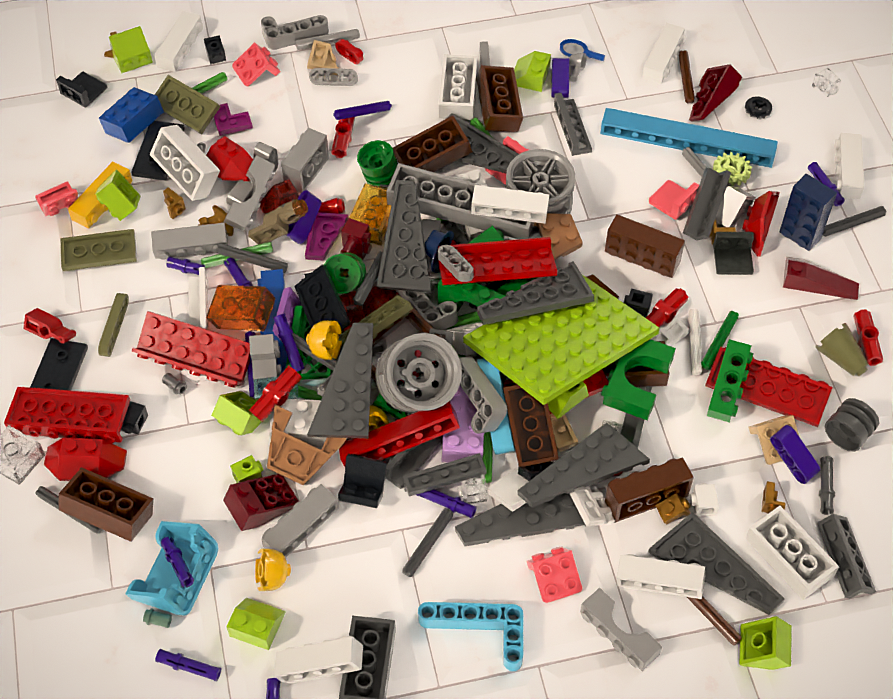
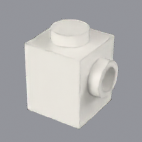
(704, 499)

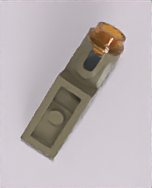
(277, 221)

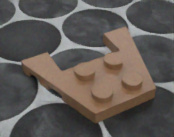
(562, 232)
(293, 456)

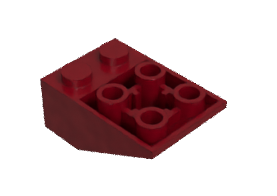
(259, 500)

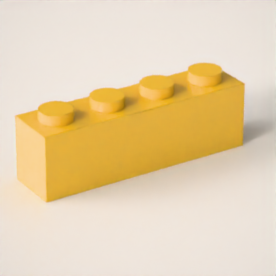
(87, 208)

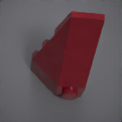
(715, 86)
(812, 278)

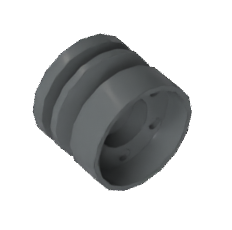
(852, 424)

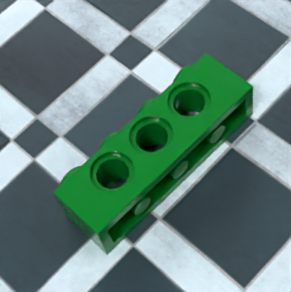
(734, 352)

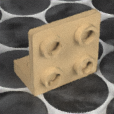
(766, 430)

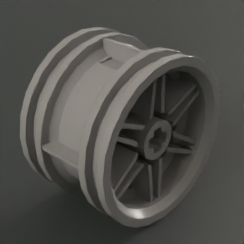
(544, 173)
(447, 374)

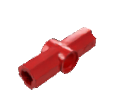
(342, 137)
(666, 309)
(868, 337)
(275, 393)

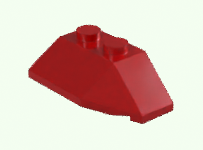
(230, 159)
(760, 218)
(97, 455)

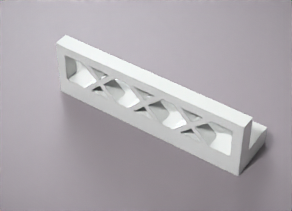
(198, 299)

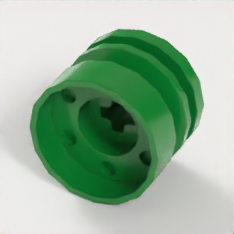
(377, 162)
(355, 275)

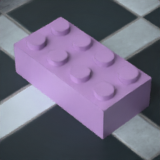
(462, 441)

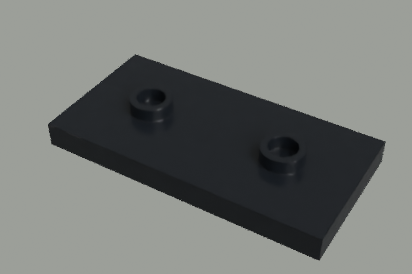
(145, 165)
(321, 298)
(59, 365)

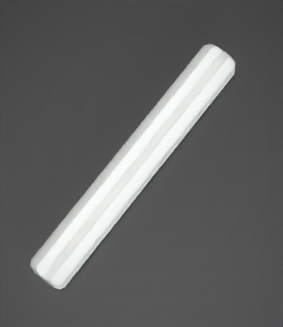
(695, 342)

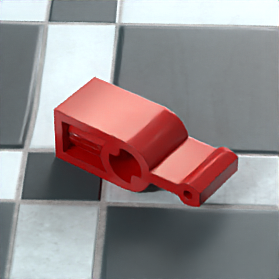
(47, 326)

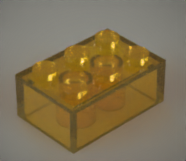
(373, 210)

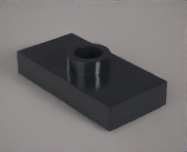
(531, 471)

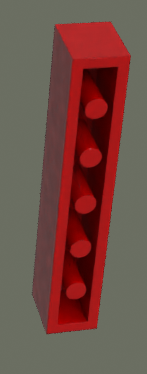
(403, 434)

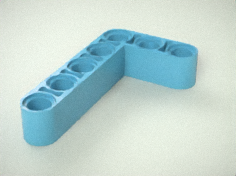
(502, 436)
(480, 622)

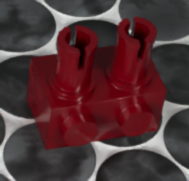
(356, 238)

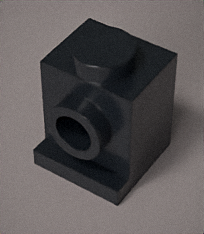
(214, 49)
(639, 301)
(134, 418)

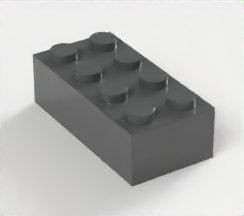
(377, 639)

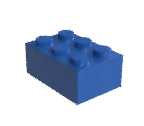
(131, 114)

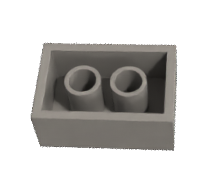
(305, 159)

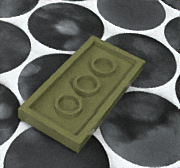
(186, 104)
(98, 250)
(384, 316)

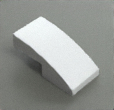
(672, 332)

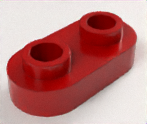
(349, 51)

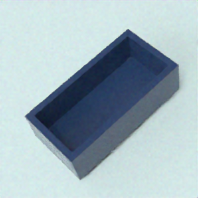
(807, 212)

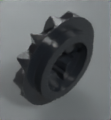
(760, 102)

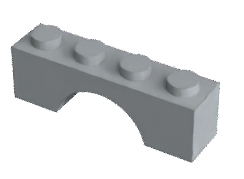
(240, 213)
(638, 648)

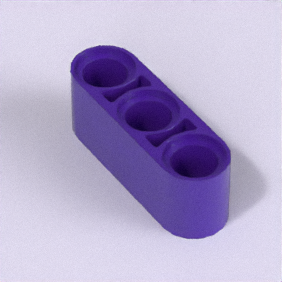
(560, 77)
(300, 229)
(795, 454)

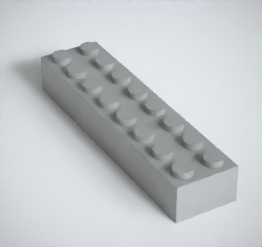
(452, 201)

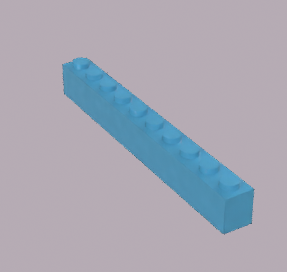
(683, 135)

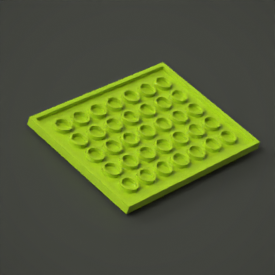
(562, 346)

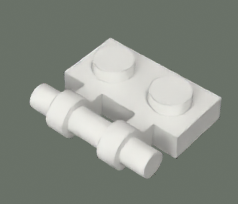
(592, 506)

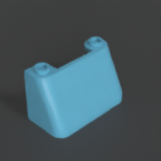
(162, 585)

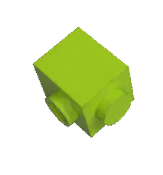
(246, 469)

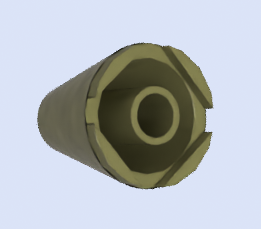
(844, 350)

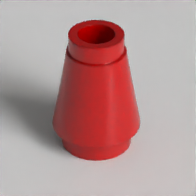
(333, 206)

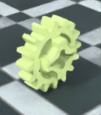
(735, 165)

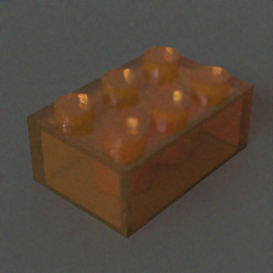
(241, 307)

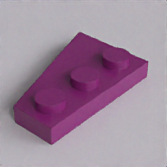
(324, 234)

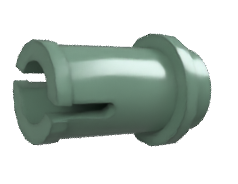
(157, 618)

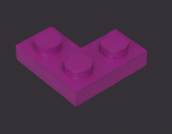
(230, 123)

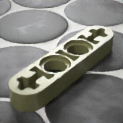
(113, 325)

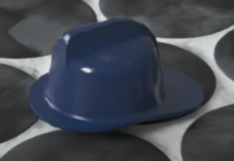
(432, 243)

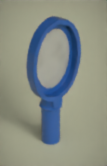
(574, 46)

